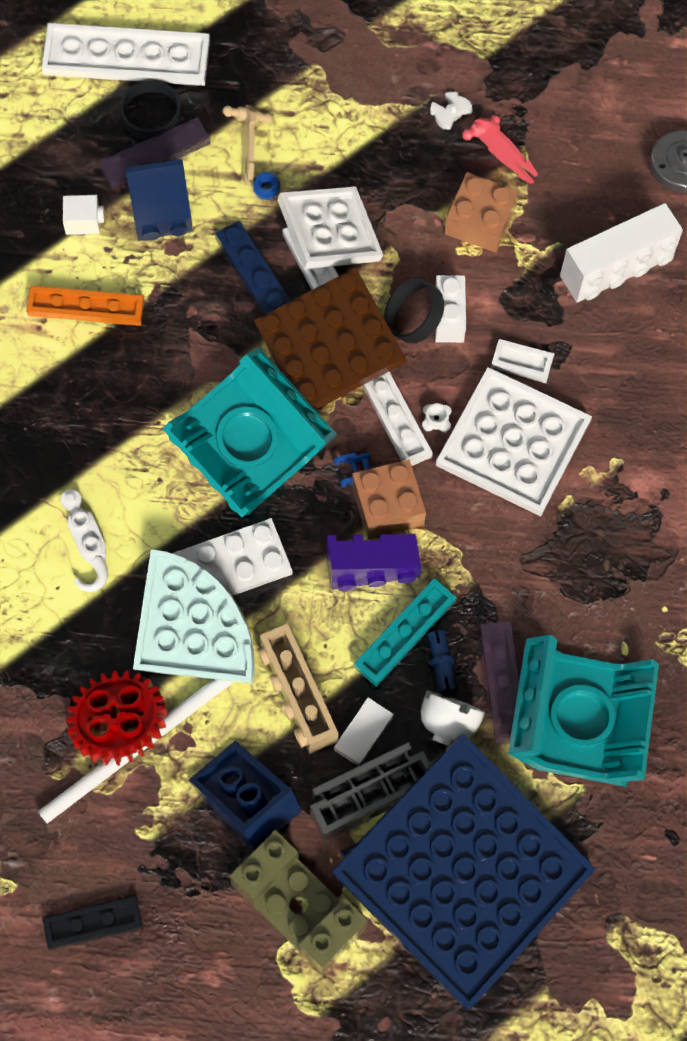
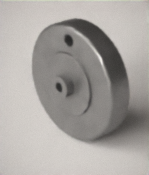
(669, 161)

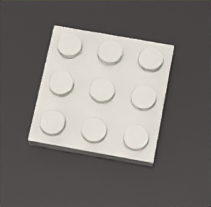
(329, 227)

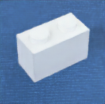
(453, 322)

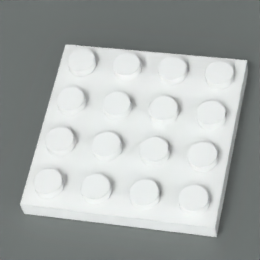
(514, 441)

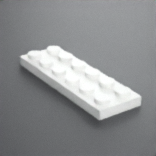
(125, 54)

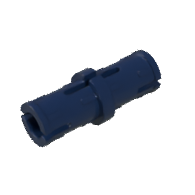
(442, 662)

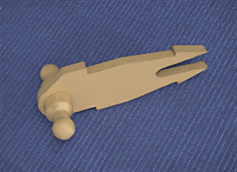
(249, 117)

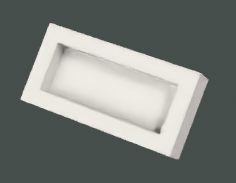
(522, 361)
(363, 732)

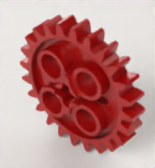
(116, 717)

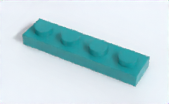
(405, 632)

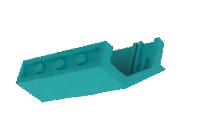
(250, 433)
(583, 714)

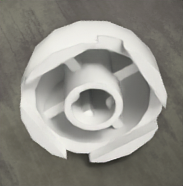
(449, 717)

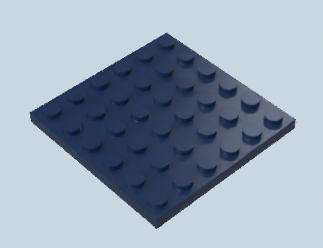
(463, 871)

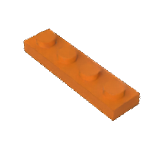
(85, 305)

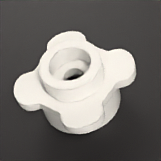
(439, 410)

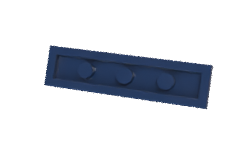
(251, 267)

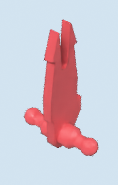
(500, 146)

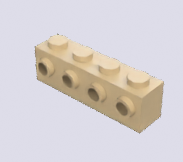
(298, 688)

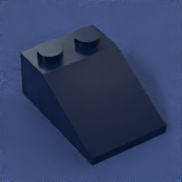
(159, 200)
(246, 795)

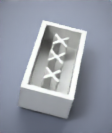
(621, 253)

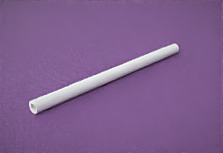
(102, 771)

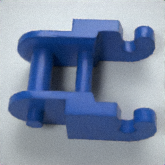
(352, 459)

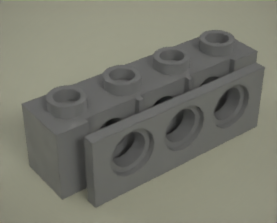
(368, 799)

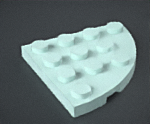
(191, 624)

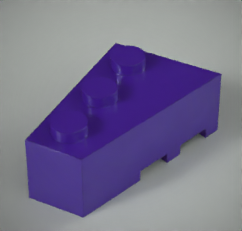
(372, 561)

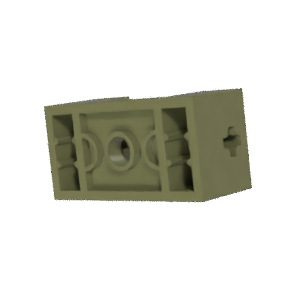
(276, 877)

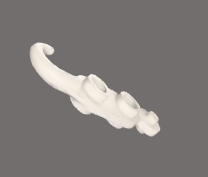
(87, 539)

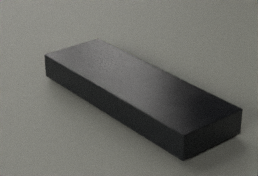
(92, 923)

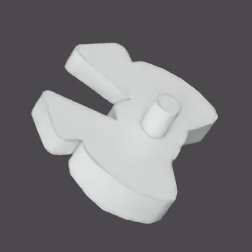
(457, 108)

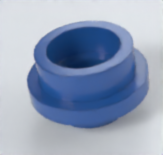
(266, 179)

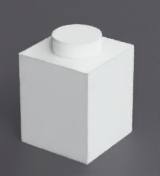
(82, 214)

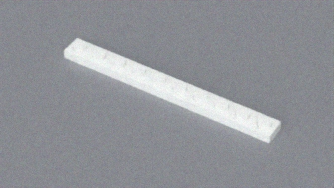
(381, 391)

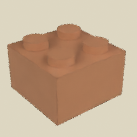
(481, 212)
(388, 499)

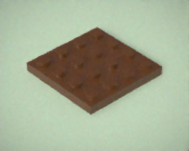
(331, 339)

